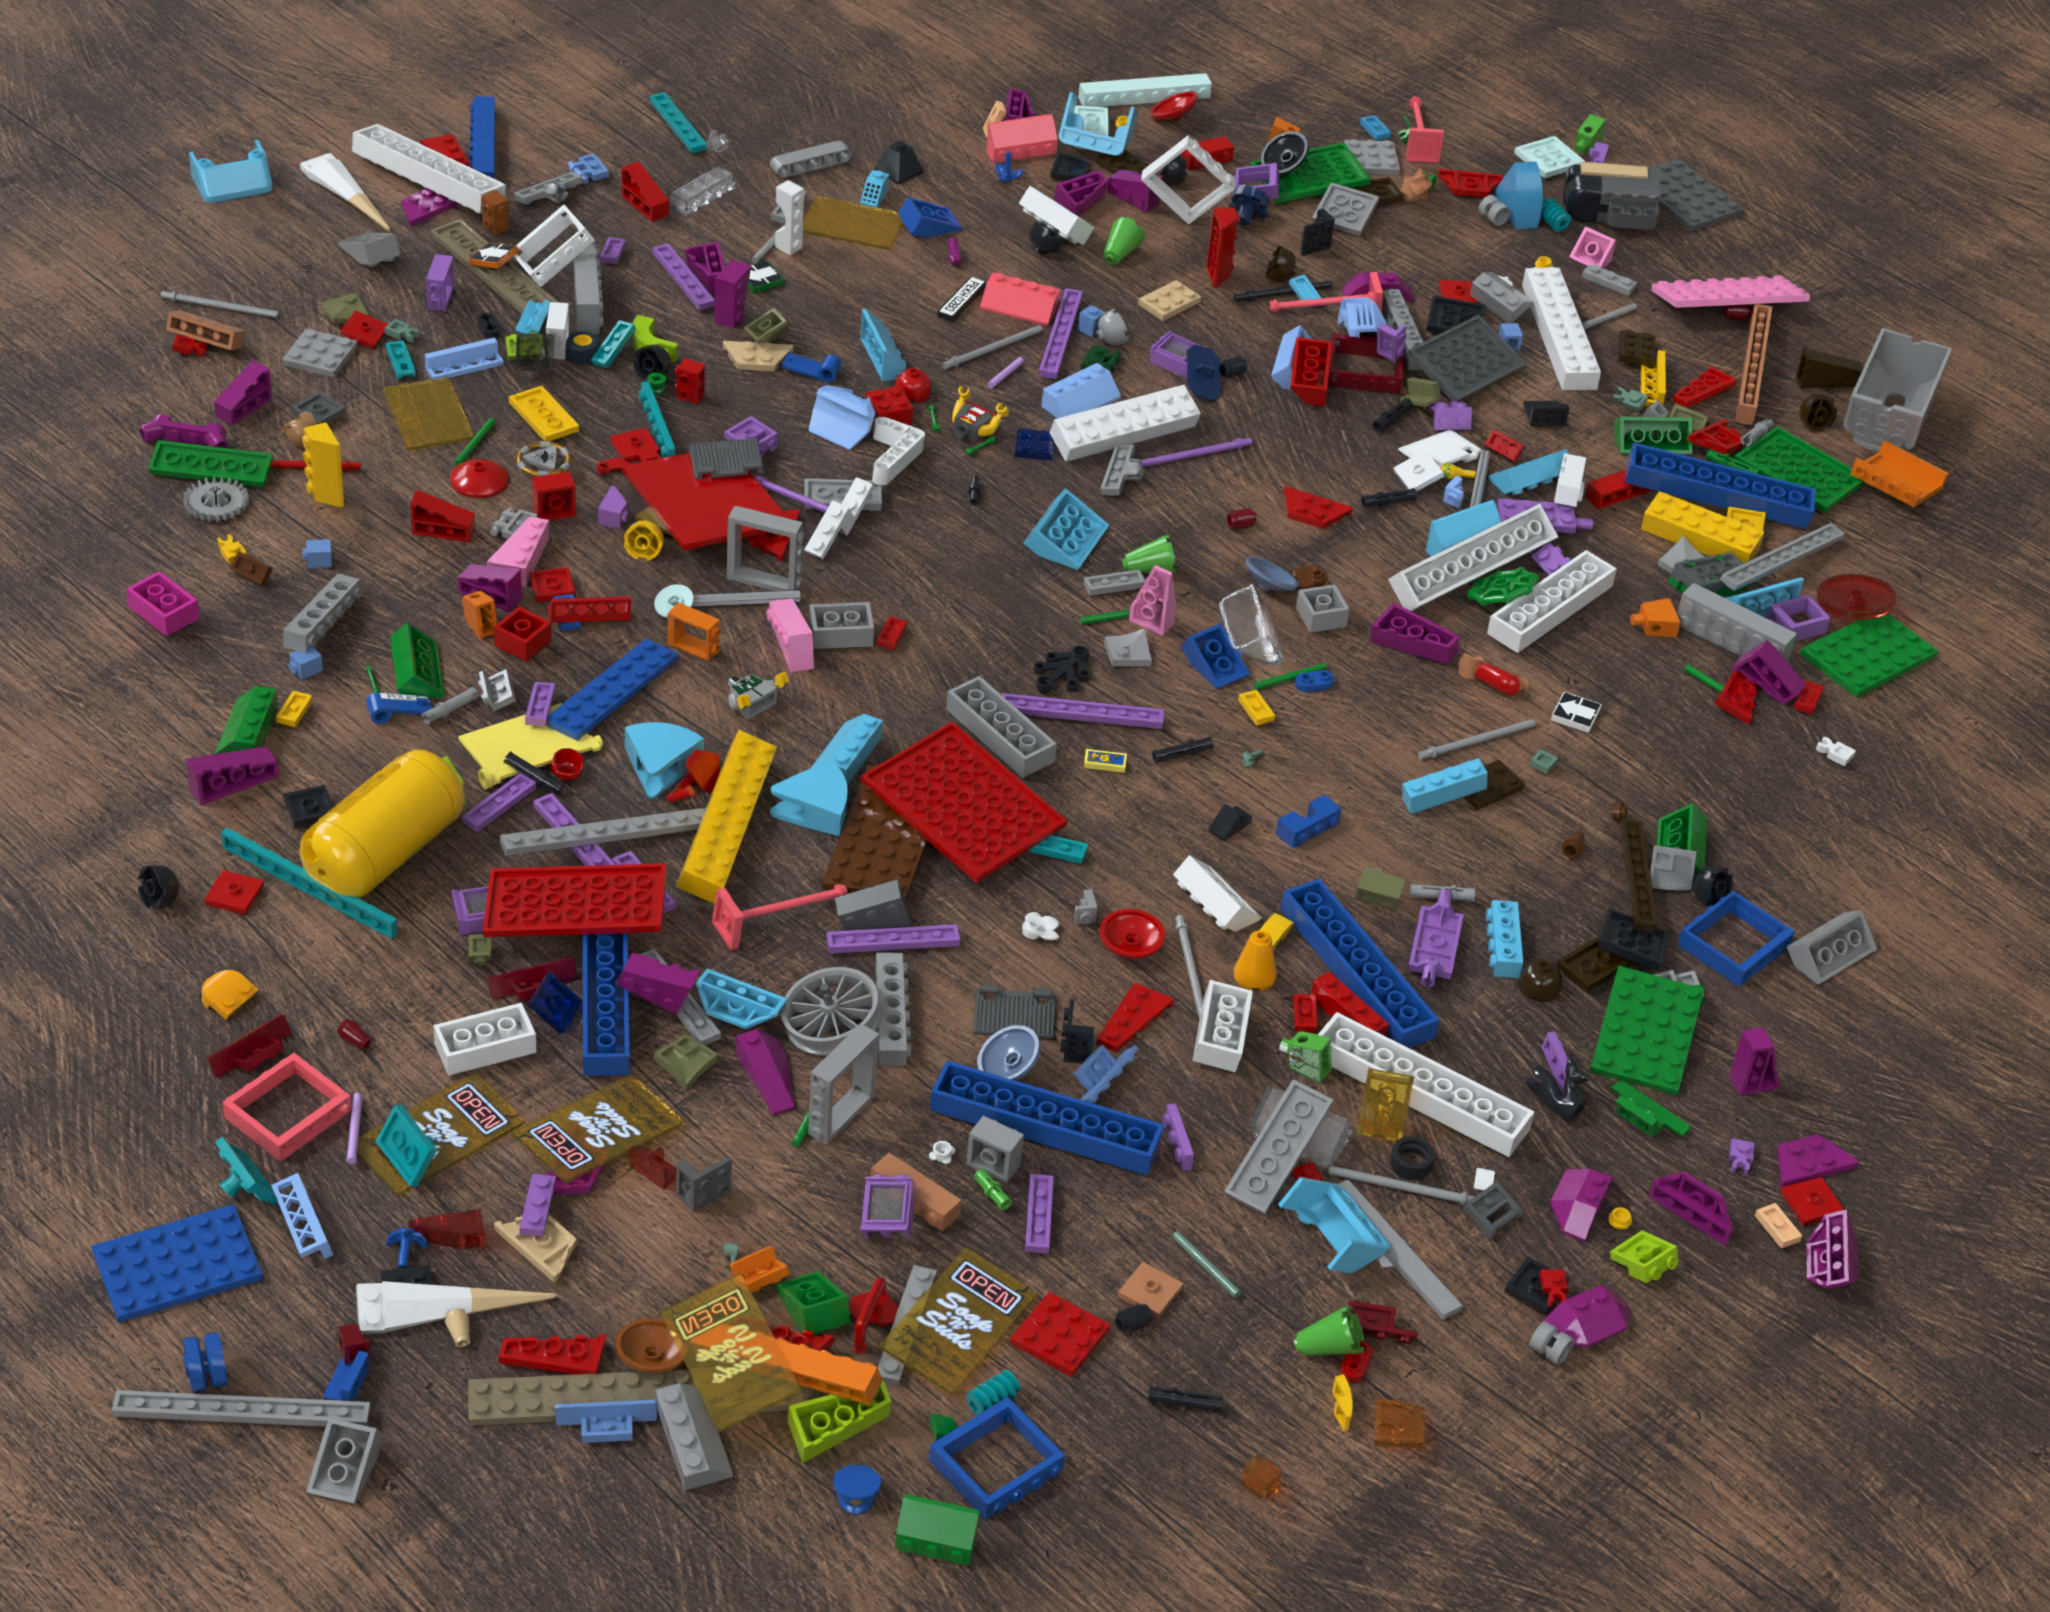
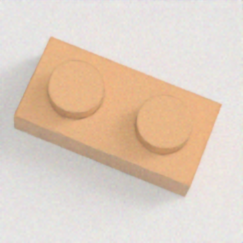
(996, 115)
(1778, 1225)

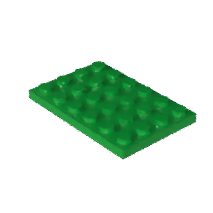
(1319, 169)
(1798, 462)
(1869, 653)
(1647, 1030)

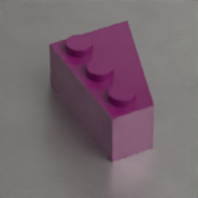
(1017, 105)
(1081, 192)
(705, 263)
(731, 293)
(245, 394)
(499, 583)
(1770, 671)
(1754, 1063)

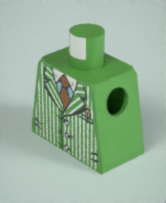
(1309, 1055)

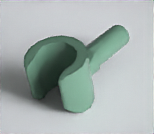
(1249, 758)
(730, 1250)

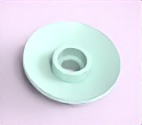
(671, 596)

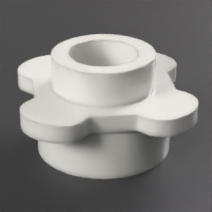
(942, 1152)

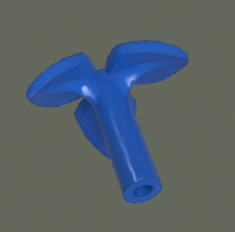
(1005, 171)
(405, 1236)

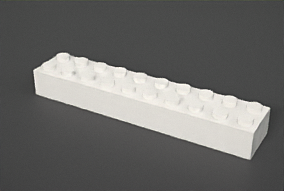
(424, 166)
(1561, 329)
(1473, 558)
(1435, 1088)

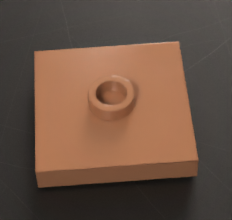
(1151, 1288)

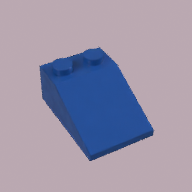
(927, 218)
(1214, 657)

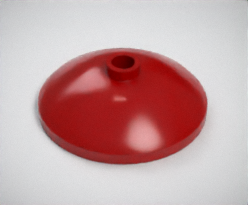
(1174, 106)
(479, 478)
(1132, 933)

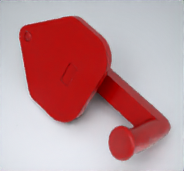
(703, 769)
(871, 1307)

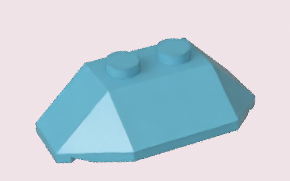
(736, 1000)

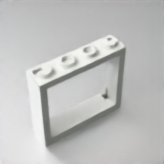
(1171, 198)
(544, 235)

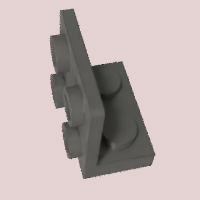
(702, 1188)

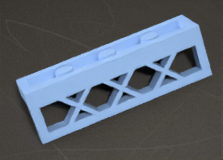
(462, 357)
(310, 1216)

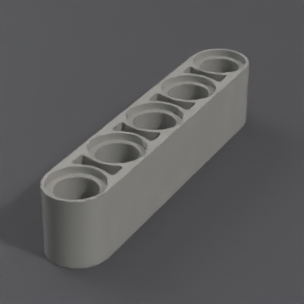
(810, 159)

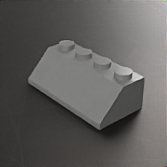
(1833, 946)
(692, 1436)

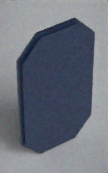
(1203, 372)

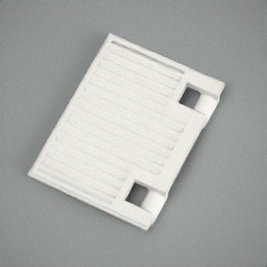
(1443, 448)

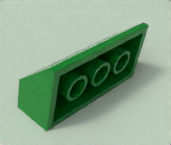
(1656, 432)
(416, 663)
(249, 720)
(1686, 831)

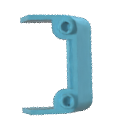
(1073, 134)
(232, 179)
(1339, 1220)

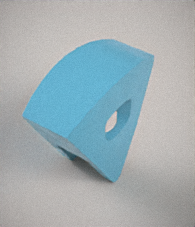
(660, 753)
(813, 799)

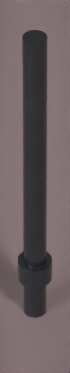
(1251, 295)

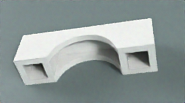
(791, 200)

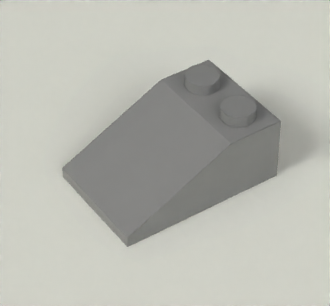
(371, 248)
(344, 1460)

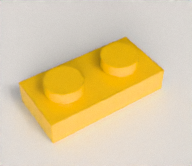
(1256, 707)
(294, 709)

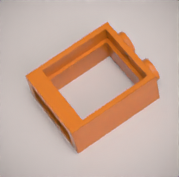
(691, 644)

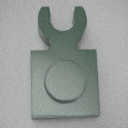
(401, 329)
(1632, 400)

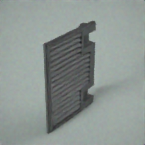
(726, 458)
(1013, 1009)

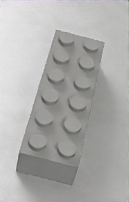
(588, 290)
(1730, 623)
(1001, 726)

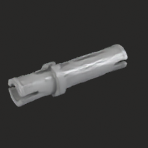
(1759, 430)
(443, 709)
(1432, 892)

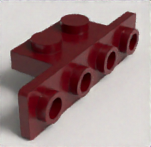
(526, 981)
(252, 1048)
(1379, 1322)

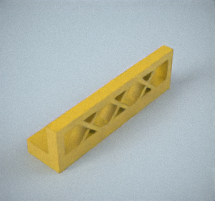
(1658, 382)

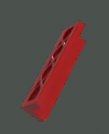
(591, 609)

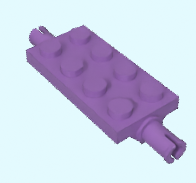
(1560, 515)
(1436, 940)

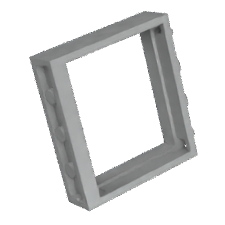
(770, 523)
(859, 1050)

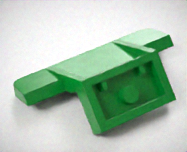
(1645, 1112)

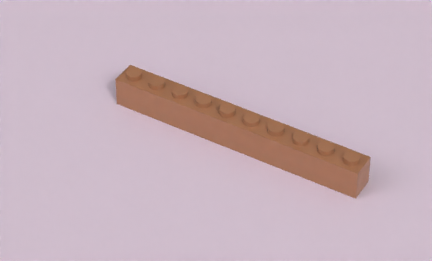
(1753, 364)

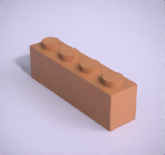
(205, 330)
(931, 1200)

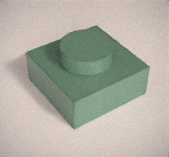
(1543, 761)

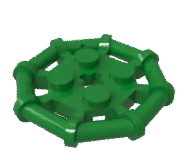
(1502, 586)

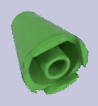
(1123, 239)
(1151, 554)
(1332, 1335)

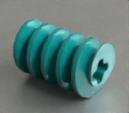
(1555, 215)
(993, 1391)

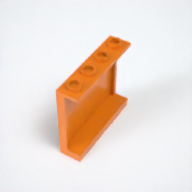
(1901, 474)

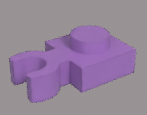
(1741, 1155)

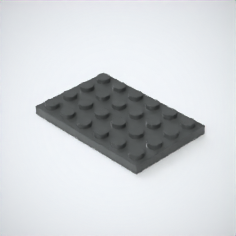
(1691, 197)
(1466, 359)

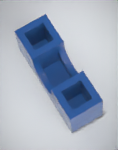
(1320, 817)

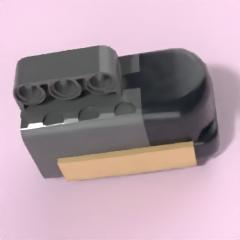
(1612, 194)

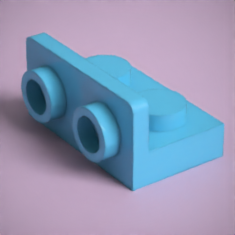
(533, 317)

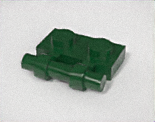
(1100, 355)

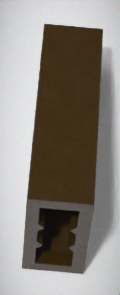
(1826, 370)

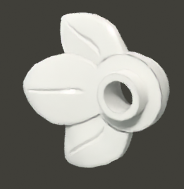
(1040, 926)

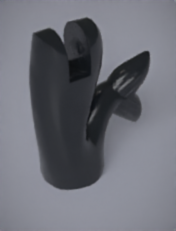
(1566, 1105)

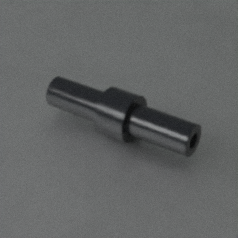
(974, 489)

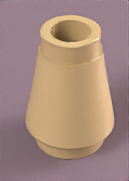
(458, 1326)

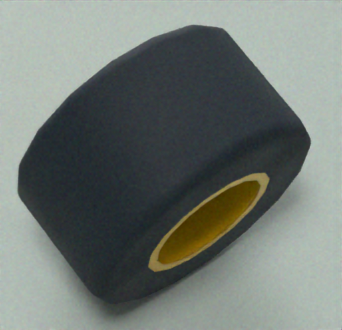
(581, 347)

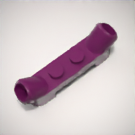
(164, 429)

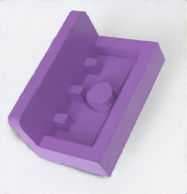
(1549, 558)

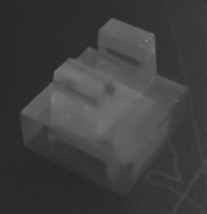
(717, 143)

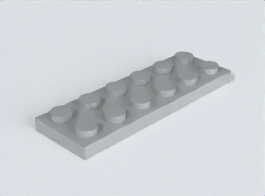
(1278, 1147)

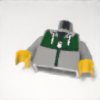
(754, 694)

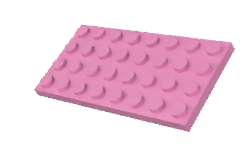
(1729, 291)

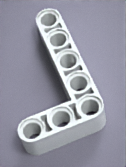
(906, 446)

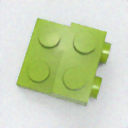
(1646, 1256)

